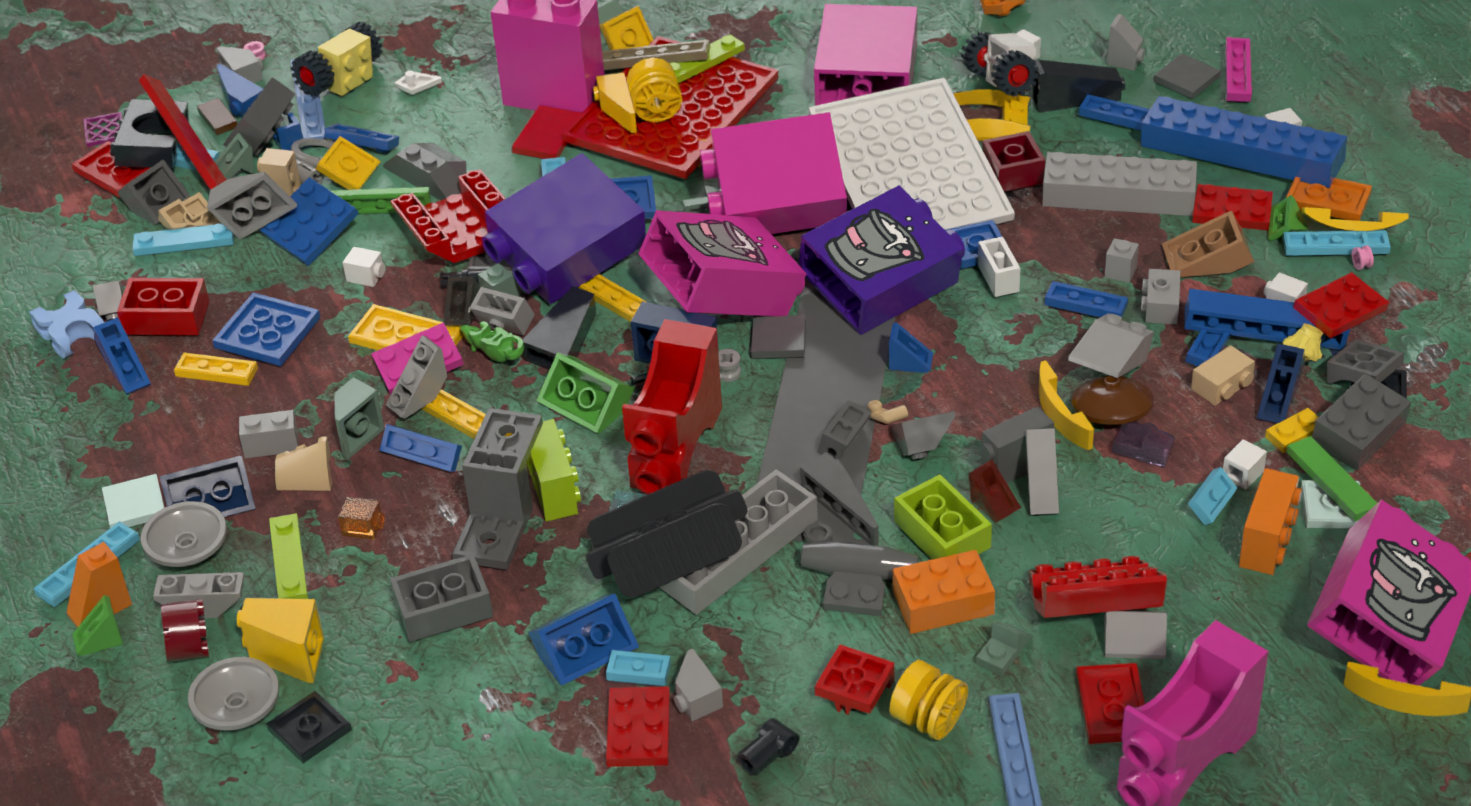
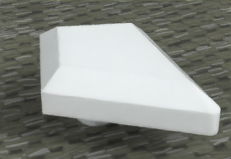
(417, 82)

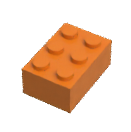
(1269, 522)
(943, 591)

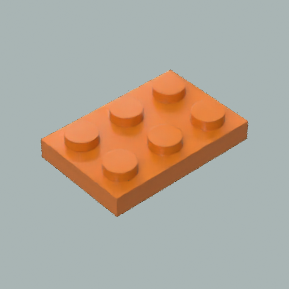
(1344, 197)

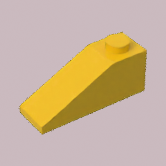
(615, 99)

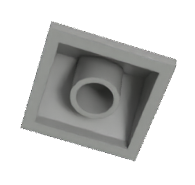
(1135, 634)

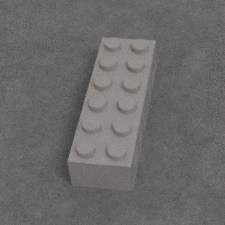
(1119, 183)
(775, 516)

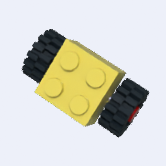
(339, 63)

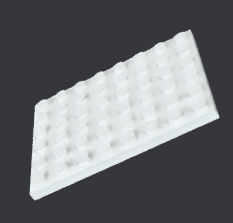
(924, 145)

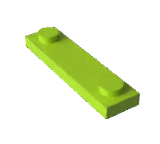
(719, 51)
(288, 557)

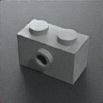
(1162, 296)
(502, 310)
(268, 433)

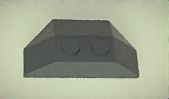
(429, 167)

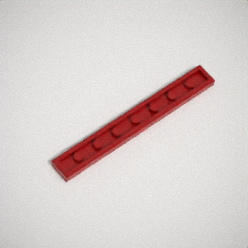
(182, 131)

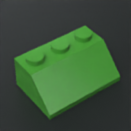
(584, 393)

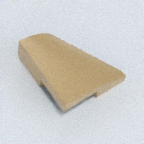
(187, 214)
(304, 468)

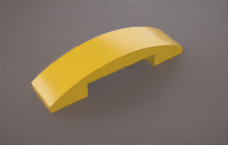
(1385, 220)
(1072, 426)
(1406, 697)

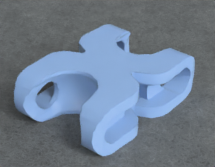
(66, 323)

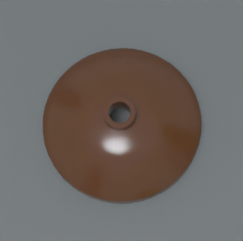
(1112, 400)

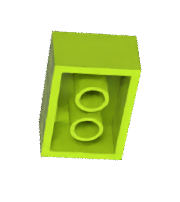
(552, 473)
(941, 519)

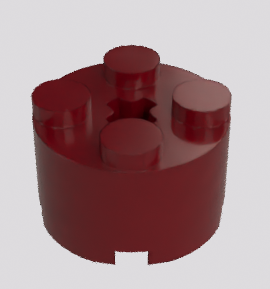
(184, 630)

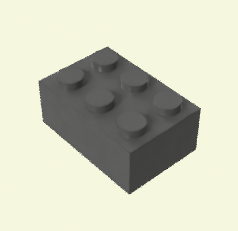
(264, 115)
(1361, 421)
(441, 597)

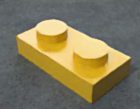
(1292, 429)

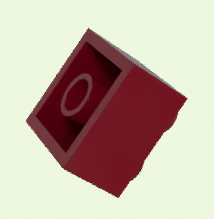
(1015, 160)

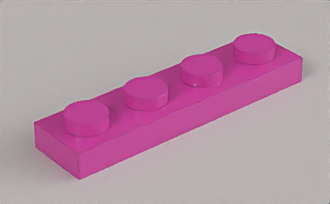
(1238, 69)

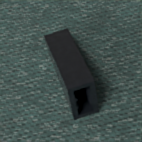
(1067, 84)
(561, 329)

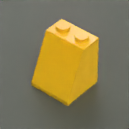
(283, 634)

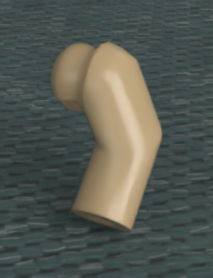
(884, 415)

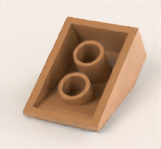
(1209, 248)

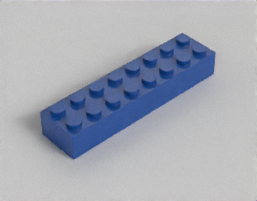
(1244, 141)

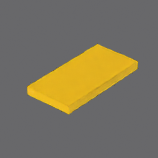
(388, 326)

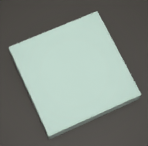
(133, 501)
(1321, 509)

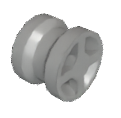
(729, 365)

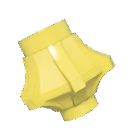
(1307, 338)

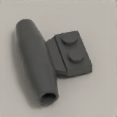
(855, 573)

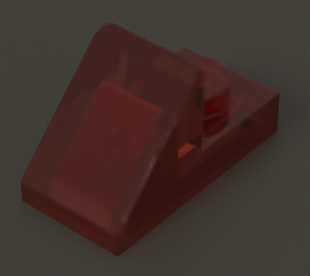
(990, 487)

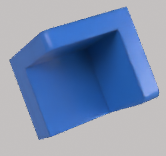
(288, 134)

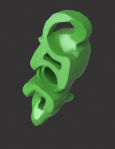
(496, 344)

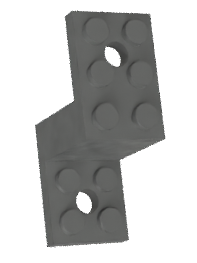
(498, 487)

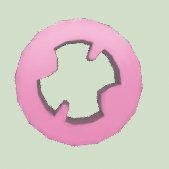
(257, 49)
(1362, 257)

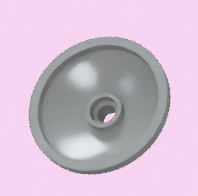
(183, 534)
(233, 693)

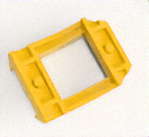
(1013, 113)

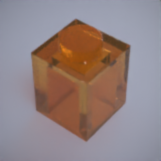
(361, 518)

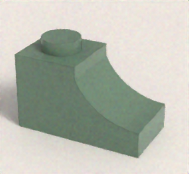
(500, 280)

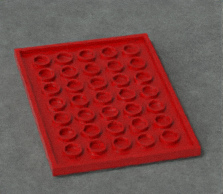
(709, 102)

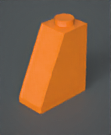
(96, 575)

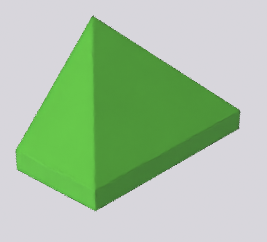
(1285, 218)
(97, 630)

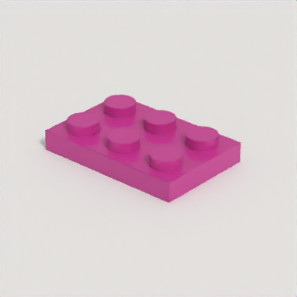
(394, 358)

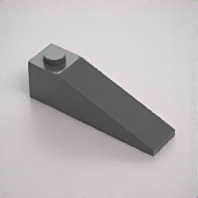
(837, 492)

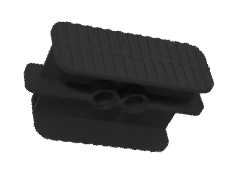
(666, 533)

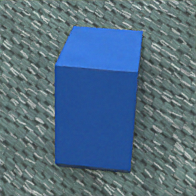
(907, 352)

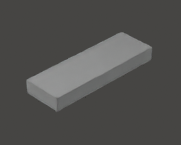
(1042, 471)

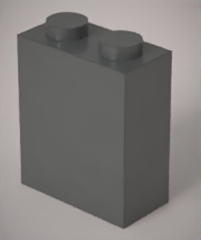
(1007, 442)

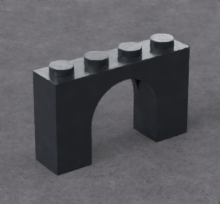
(133, 143)

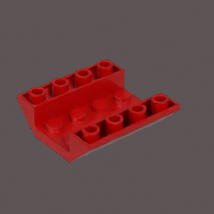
(455, 224)
(1096, 587)

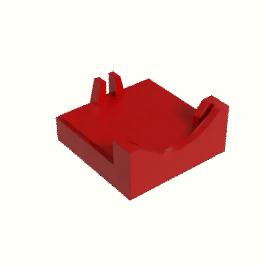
(855, 679)

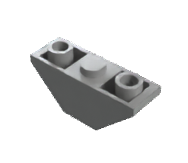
(419, 380)
(216, 589)

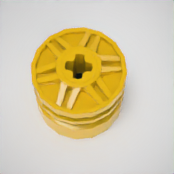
(654, 90)
(928, 699)

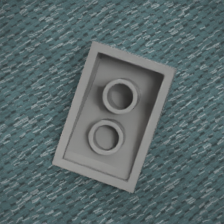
(248, 203)
(1113, 346)

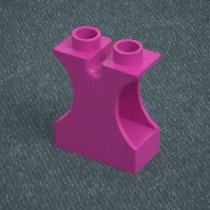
(1196, 718)

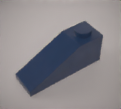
(1281, 383)

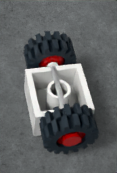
(1003, 60)

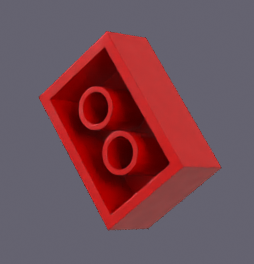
(163, 306)

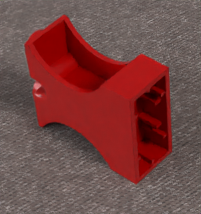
(674, 405)

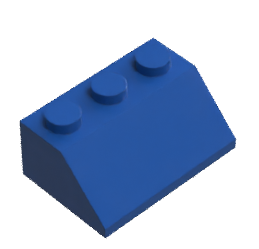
(583, 638)

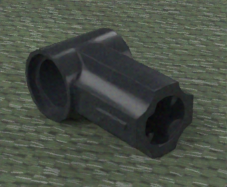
(773, 741)

